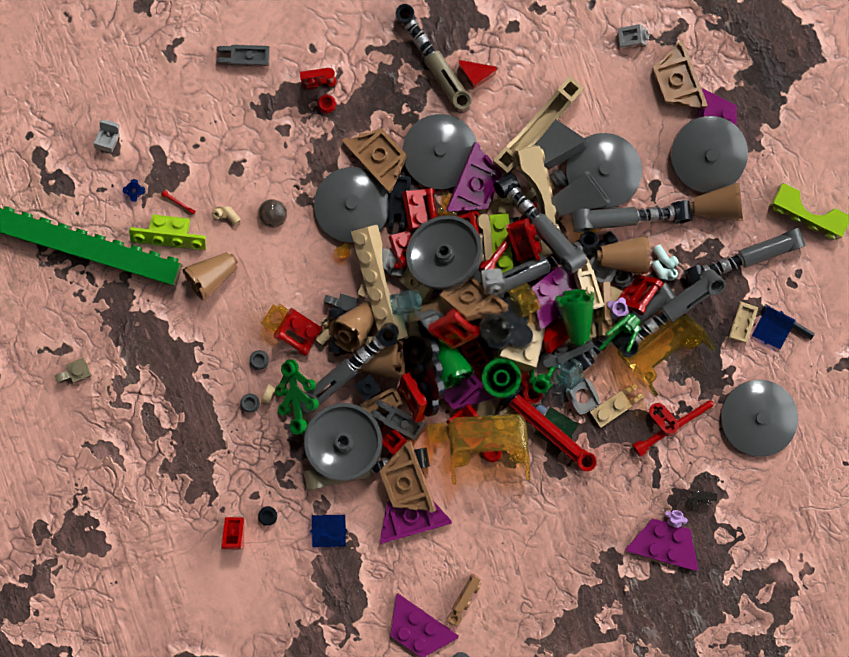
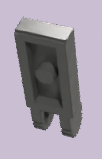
(245, 55)
(563, 353)
(398, 420)

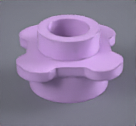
(621, 303)
(675, 518)

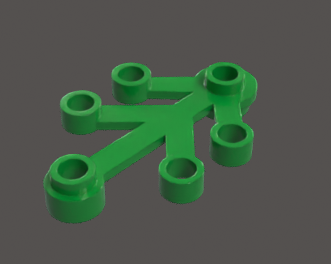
(291, 374)

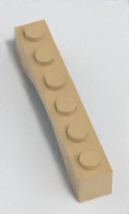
(535, 129)
(530, 164)
(369, 253)

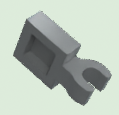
(345, 302)

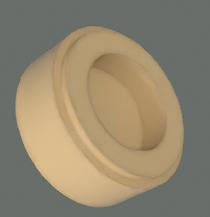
(268, 394)
(485, 408)

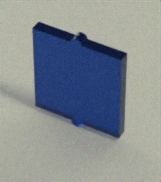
(773, 327)
(329, 530)

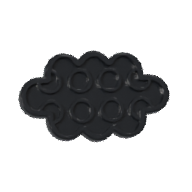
(520, 333)
(424, 366)

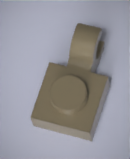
(76, 371)

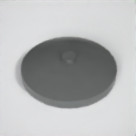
(437, 150)
(709, 153)
(611, 164)
(349, 202)
(444, 252)
(759, 418)
(343, 442)

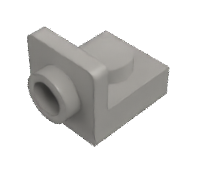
(633, 36)
(388, 264)
(492, 281)

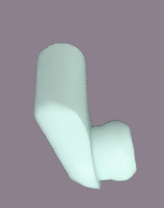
(663, 257)
(664, 273)

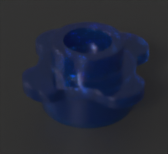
(134, 185)

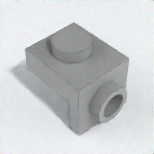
(107, 136)
(602, 273)

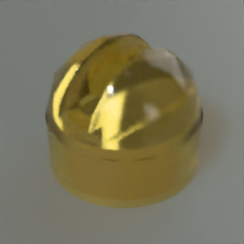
(343, 250)

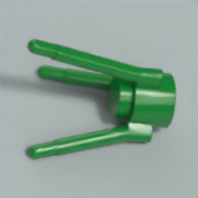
(628, 324)
(541, 382)

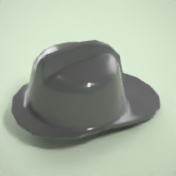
(428, 317)

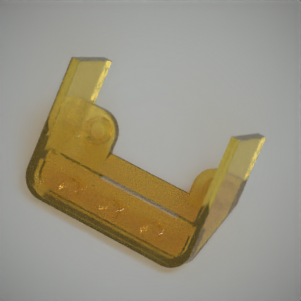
(661, 345)
(488, 434)

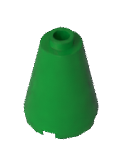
(576, 313)
(454, 365)
(508, 371)

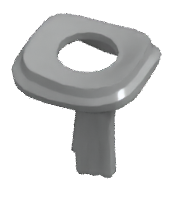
(594, 400)

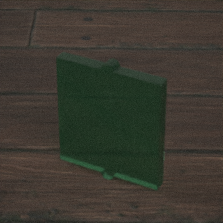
(561, 421)

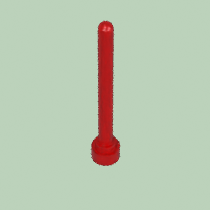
(490, 264)
(642, 447)

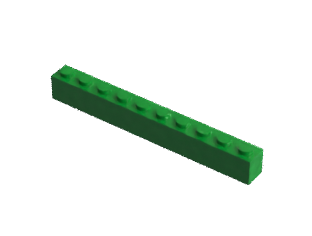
(88, 247)

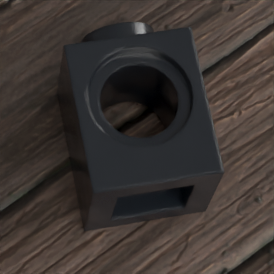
(368, 388)

